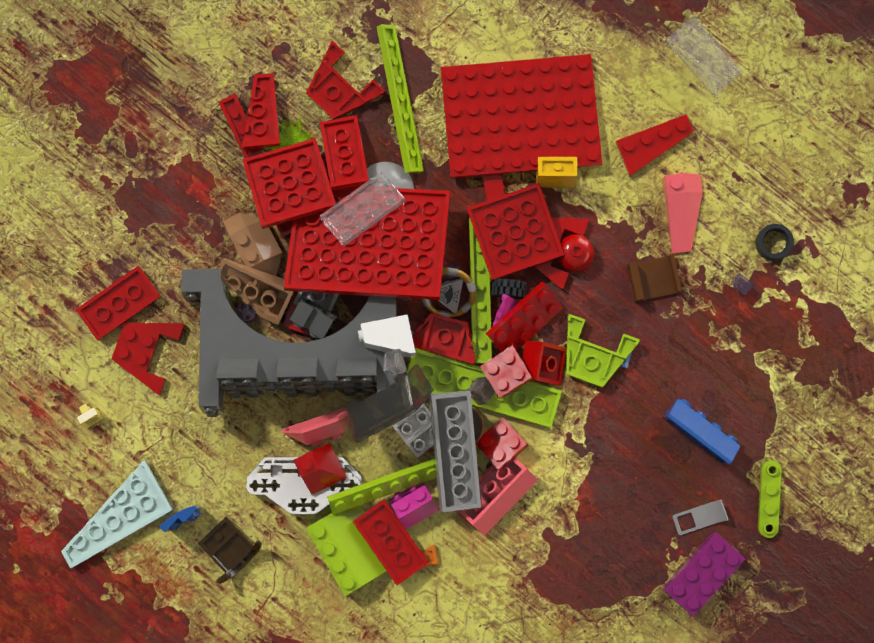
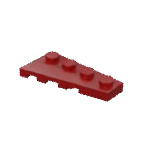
(262, 118)
(649, 144)

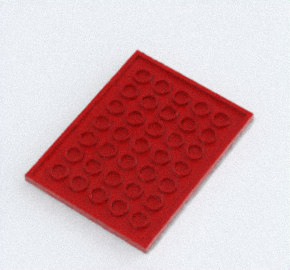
(520, 111)
(390, 259)

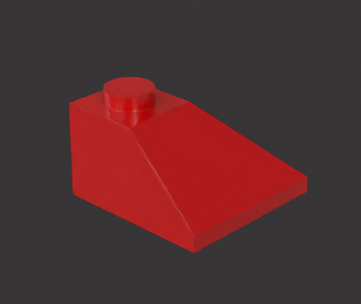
(320, 468)

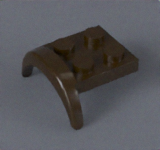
(229, 548)

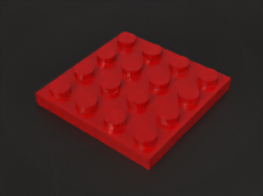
(289, 183)
(515, 231)

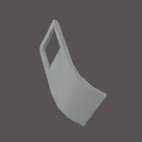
(703, 516)

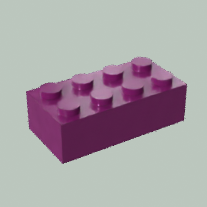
(703, 573)

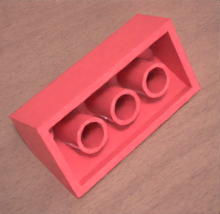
(499, 494)

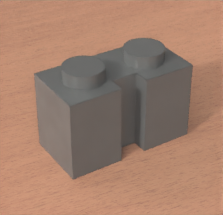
(314, 318)

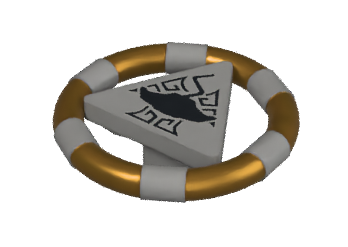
(451, 294)

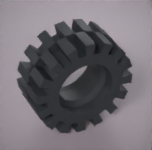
(513, 288)

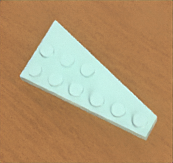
(125, 512)

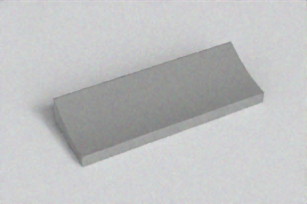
(455, 451)

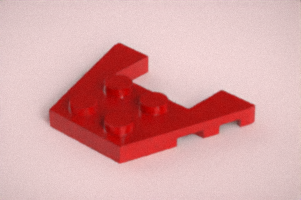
(333, 92)
(571, 225)
(137, 347)

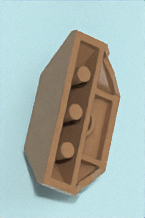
(255, 245)

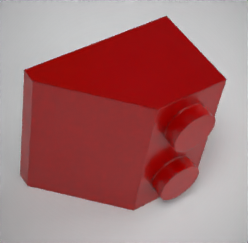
(544, 361)

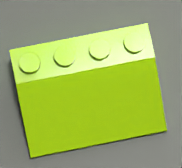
(345, 550)

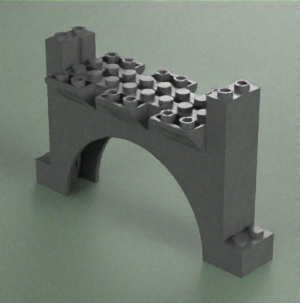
(248, 363)

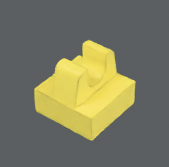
(89, 416)

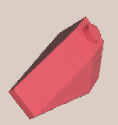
(682, 202)

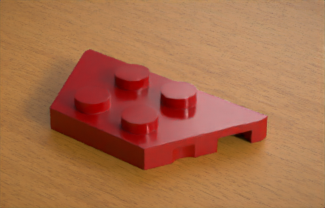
(445, 338)

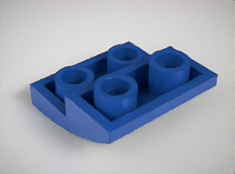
(186, 515)

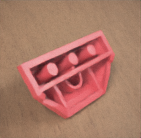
(320, 428)

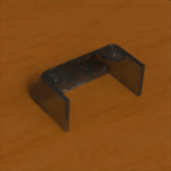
(388, 405)

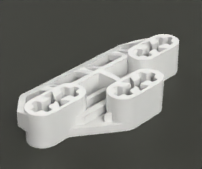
(292, 486)

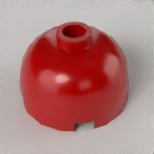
(577, 253)

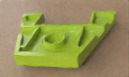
(591, 361)

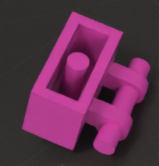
(413, 505)

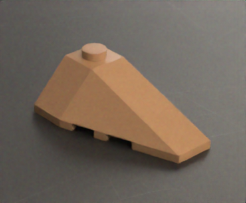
(258, 289)

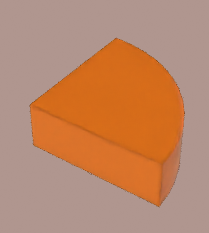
(431, 555)

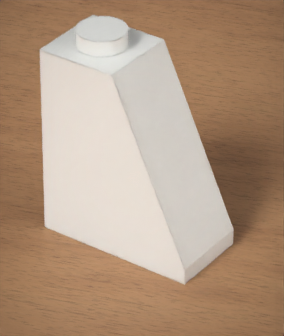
(388, 335)

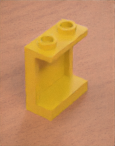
(556, 171)

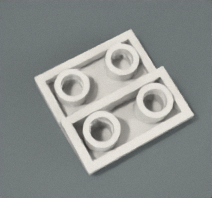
(416, 430)

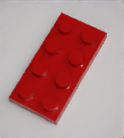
(344, 152)
(118, 303)
(525, 319)
(390, 542)

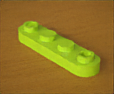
(769, 499)

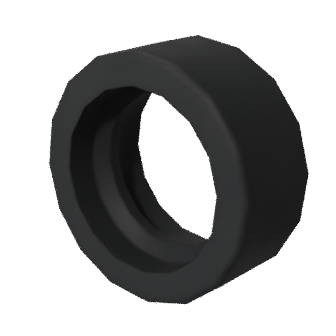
(788, 238)

